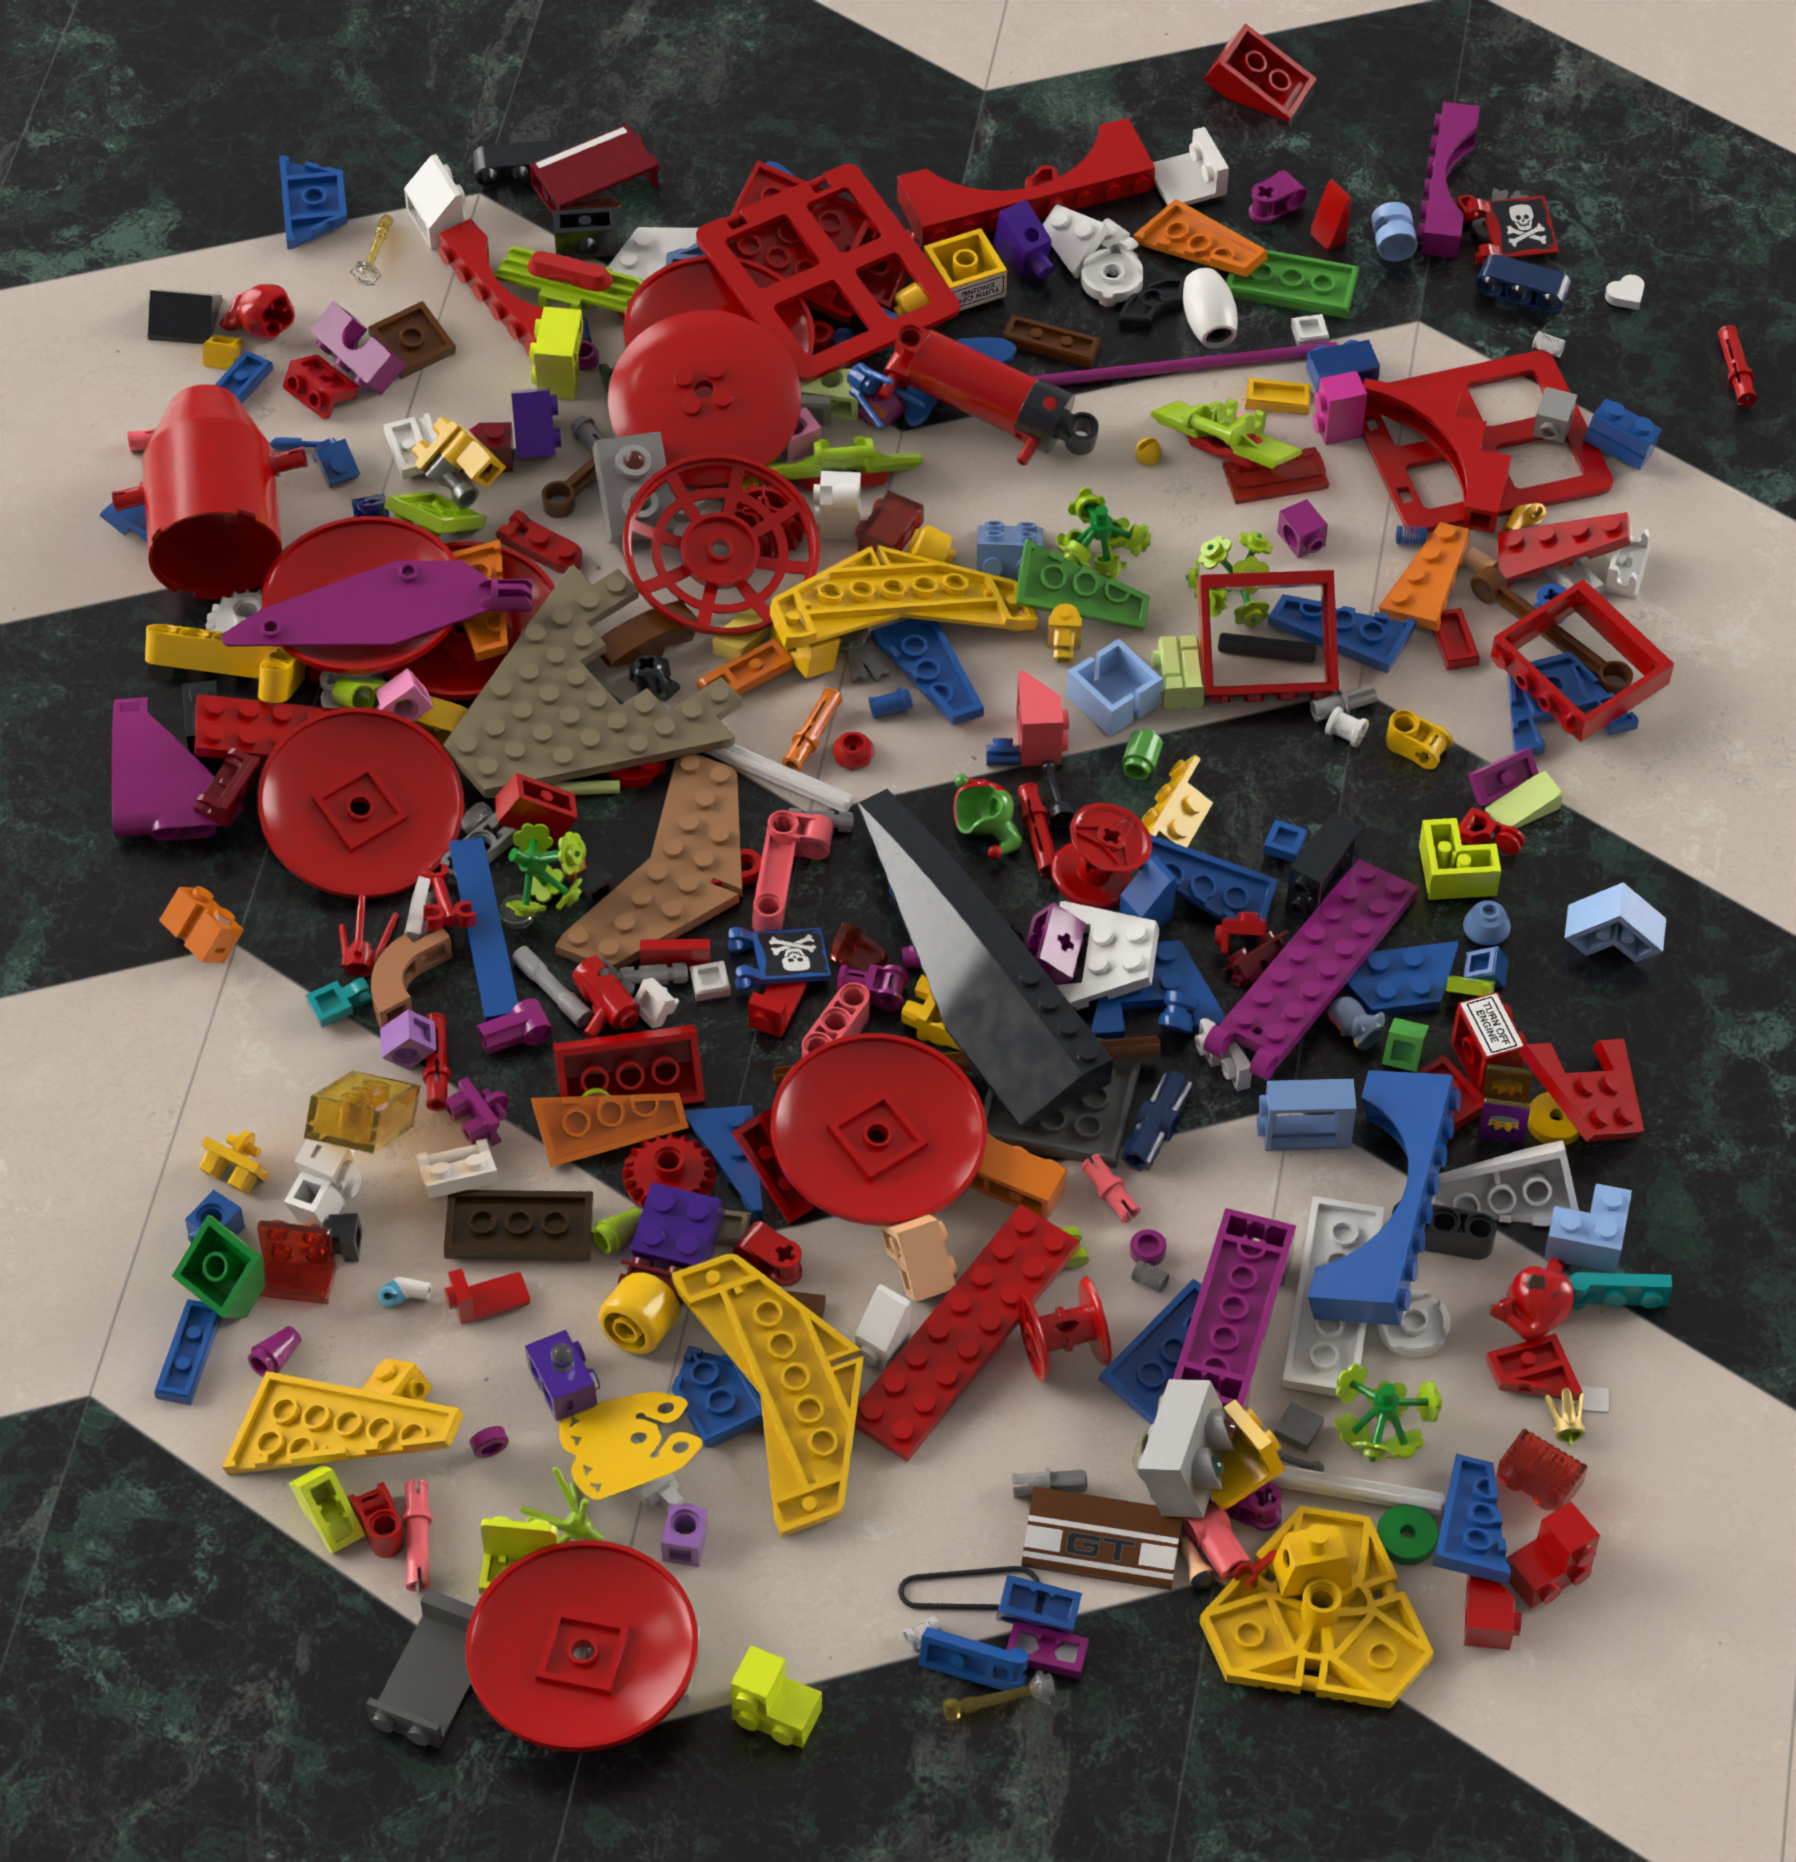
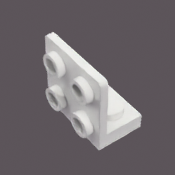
(1193, 175)

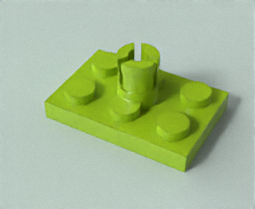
(434, 513)

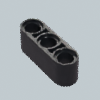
(509, 162)
(1460, 1233)

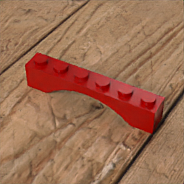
(467, 252)

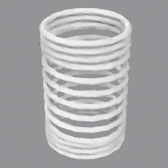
(1540, 341)
(910, 1637)

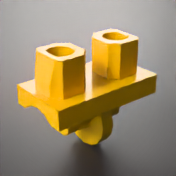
(1064, 632)
(246, 1169)

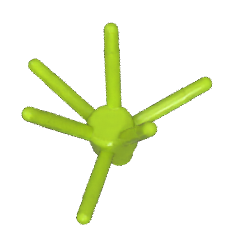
(577, 1524)

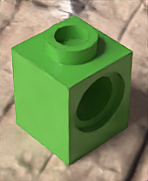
(1405, 1044)

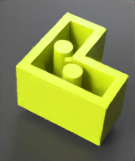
(557, 351)
(1455, 868)
(772, 1702)

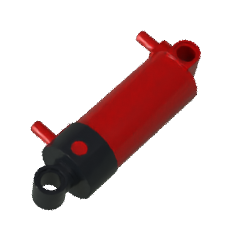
(988, 391)

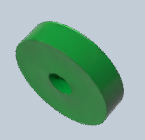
(1412, 1520)

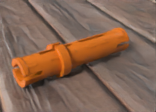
(806, 740)

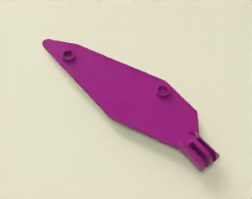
(383, 607)

